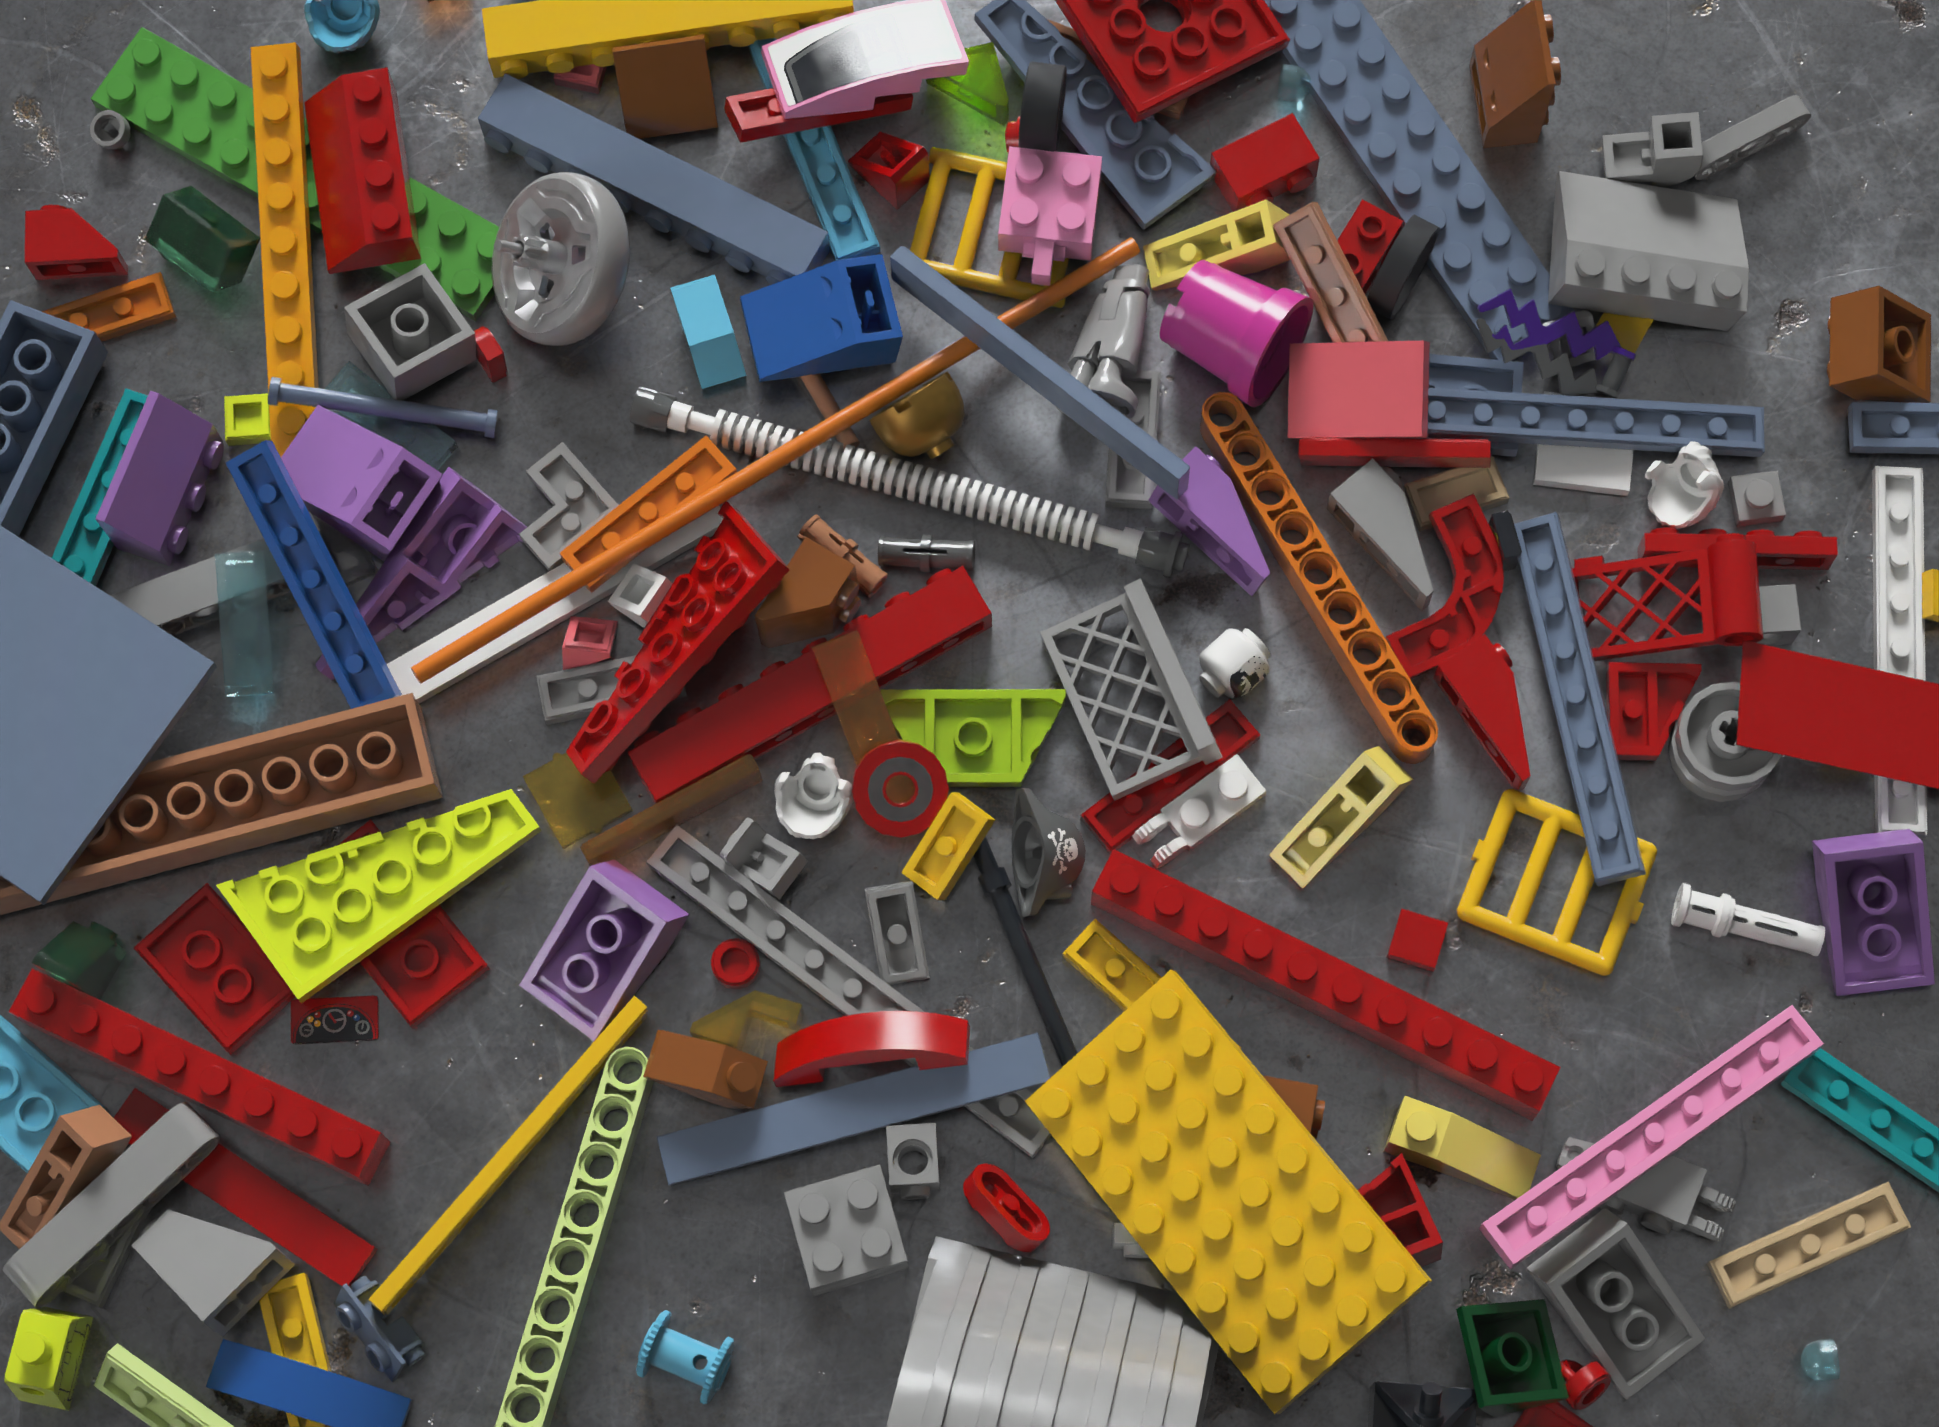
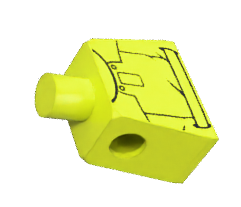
(47, 1356)

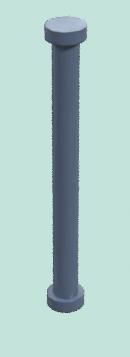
(382, 407)

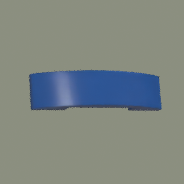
(303, 1389)

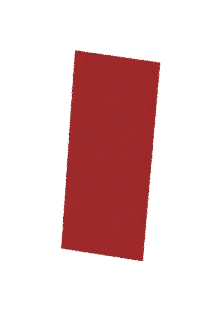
(1839, 714)

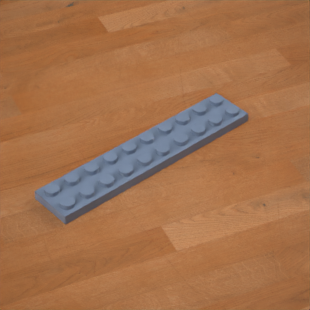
(1414, 159)

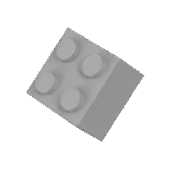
(410, 333)
(846, 1230)

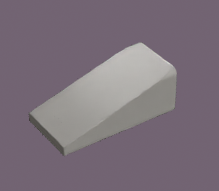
(897, 932)

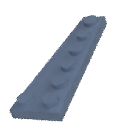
(1140, 160)

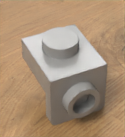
(763, 858)

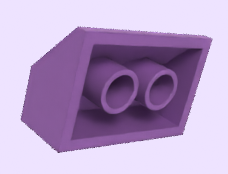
(160, 480)

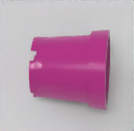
(1237, 329)

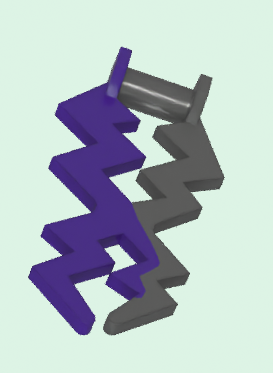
(1538, 337)

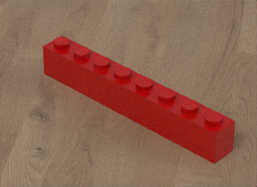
(794, 695)
(200, 1077)

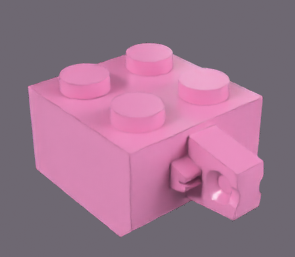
(1049, 207)

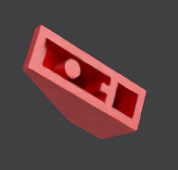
(1486, 698)

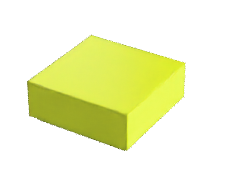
(246, 419)

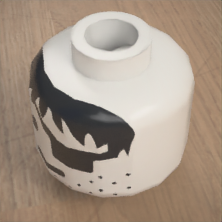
(1234, 663)

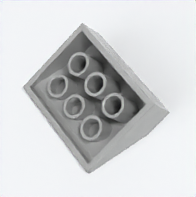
(1647, 252)

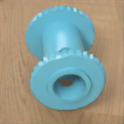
(679, 1356)

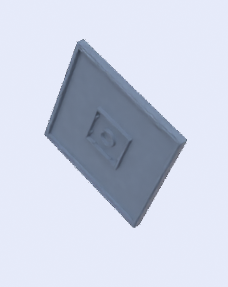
(80, 710)

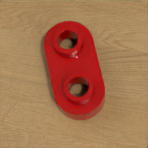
(1006, 1208)

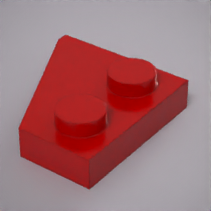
(1646, 704)

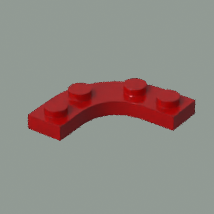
(1474, 591)

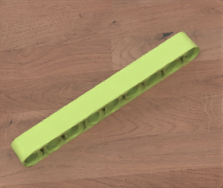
(570, 1237)

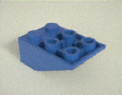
(824, 320)

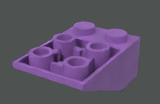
(358, 480)

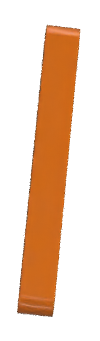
(1318, 598)

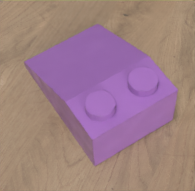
(1874, 911)
(603, 947)

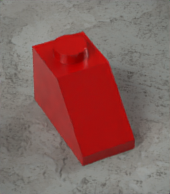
(67, 246)

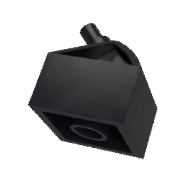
(1421, 1405)

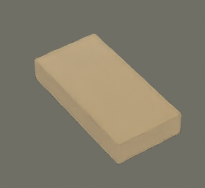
(1451, 485)

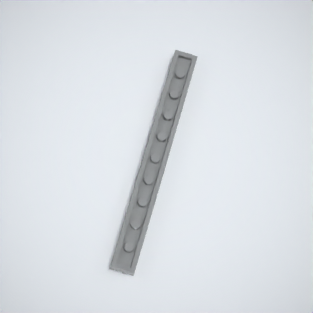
(813, 960)

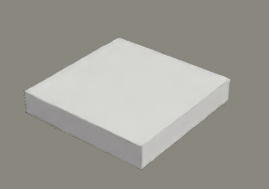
(1583, 467)

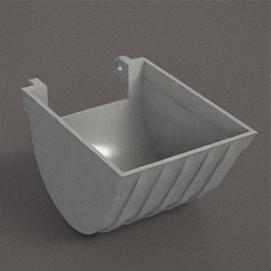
(1047, 1348)

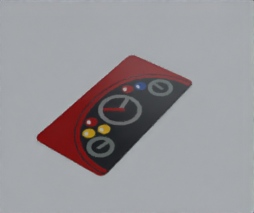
(334, 1019)

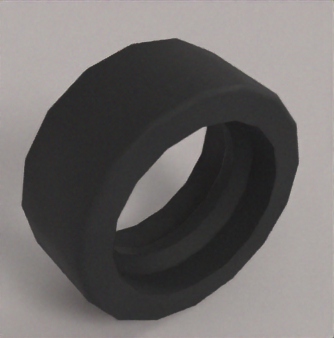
(1042, 106)

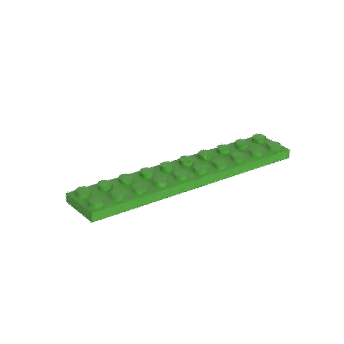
(212, 124)

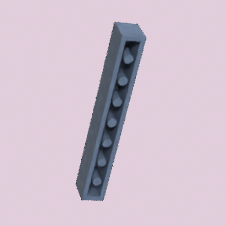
(652, 183)

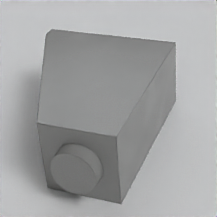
(211, 1266)

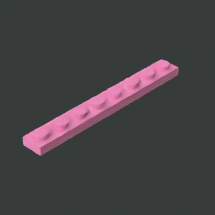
(1650, 1137)

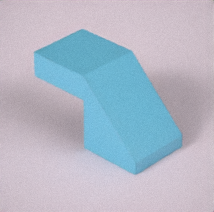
(708, 331)

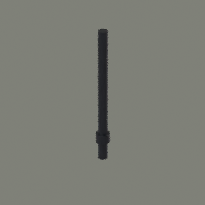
(995, 884)

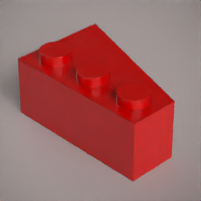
(1403, 1210)

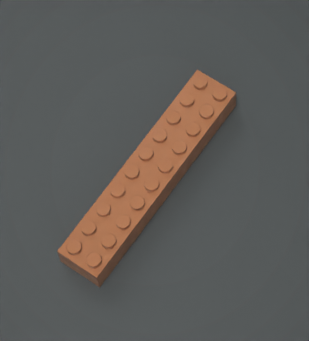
(256, 795)

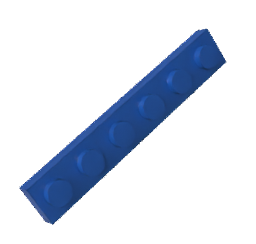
(312, 576)

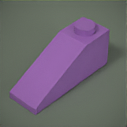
(1215, 521)

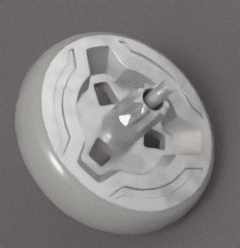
(584, 279)

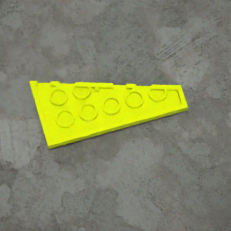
(356, 896)

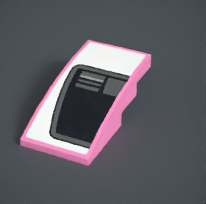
(863, 56)

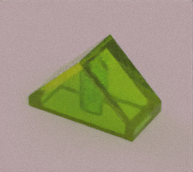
(981, 86)

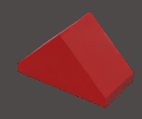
(892, 167)

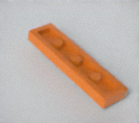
(675, 485)

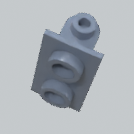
(385, 1345)

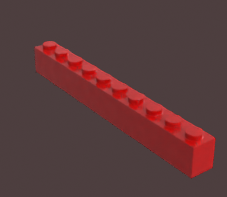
(1324, 985)

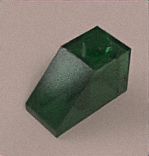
(82, 957)

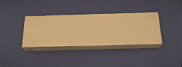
(1808, 1245)

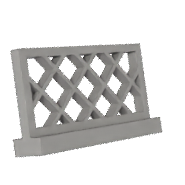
(1171, 686)

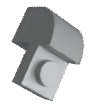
(1661, 156)

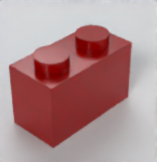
(1265, 164)

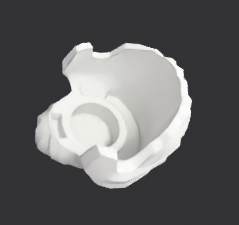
(1685, 489)
(813, 799)

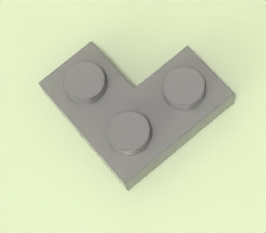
(576, 503)

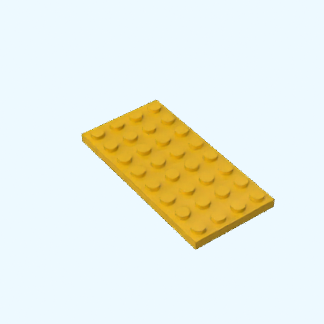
(1227, 1192)

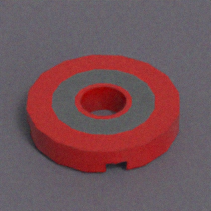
(896, 759)

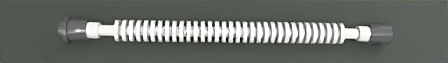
(1148, 547)

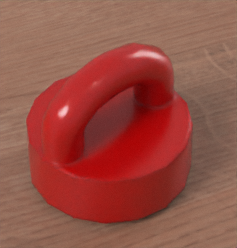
(1584, 1383)

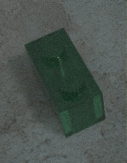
(202, 239)

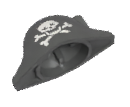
(1045, 853)

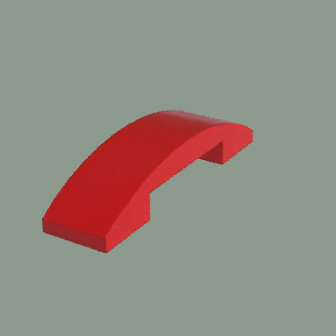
(871, 1038)

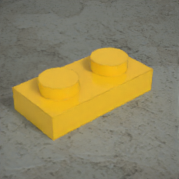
(948, 846)

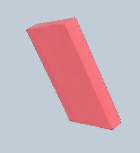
(1358, 389)

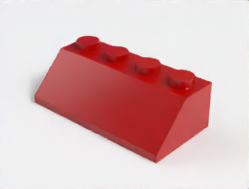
(361, 172)

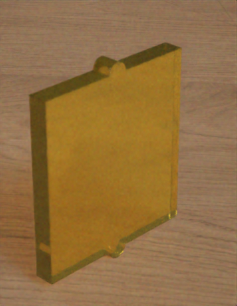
(573, 802)

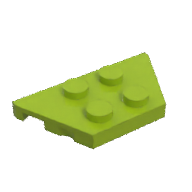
(977, 733)

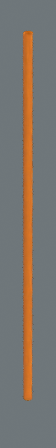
(763, 467)

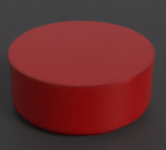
(735, 963)

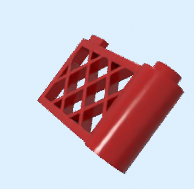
(1726, 588)

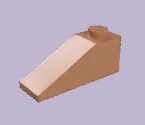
(70, 1159)

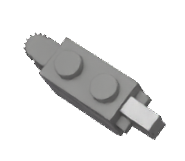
(1663, 1195)

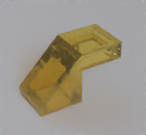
(731, 1023)

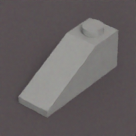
(1380, 520)

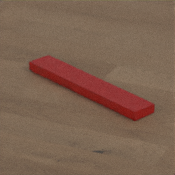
(262, 1202)

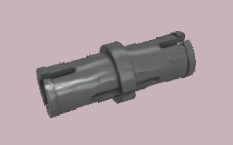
(946, 553)

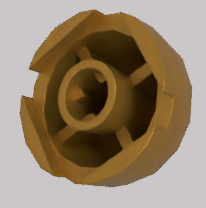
(922, 419)

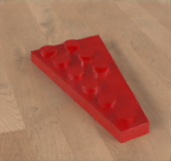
(682, 635)

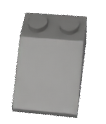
(1616, 1302)

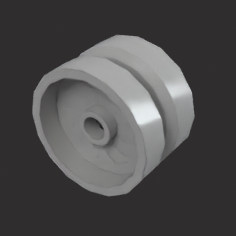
(1704, 759)

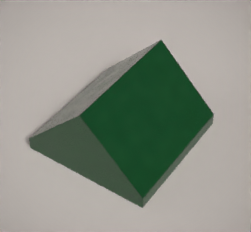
(1512, 1355)

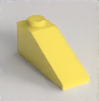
(1237, 241)
(1341, 815)
(1460, 1149)

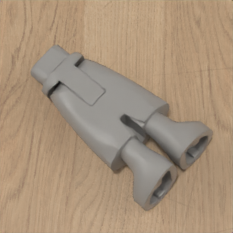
(1113, 339)

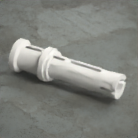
(1720, 921)

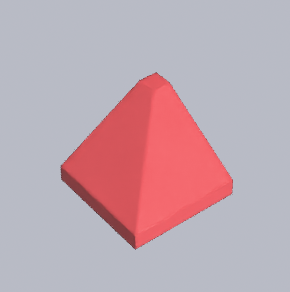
(587, 641)

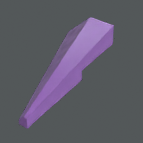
(443, 546)

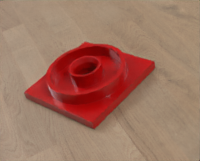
(1161, 68)

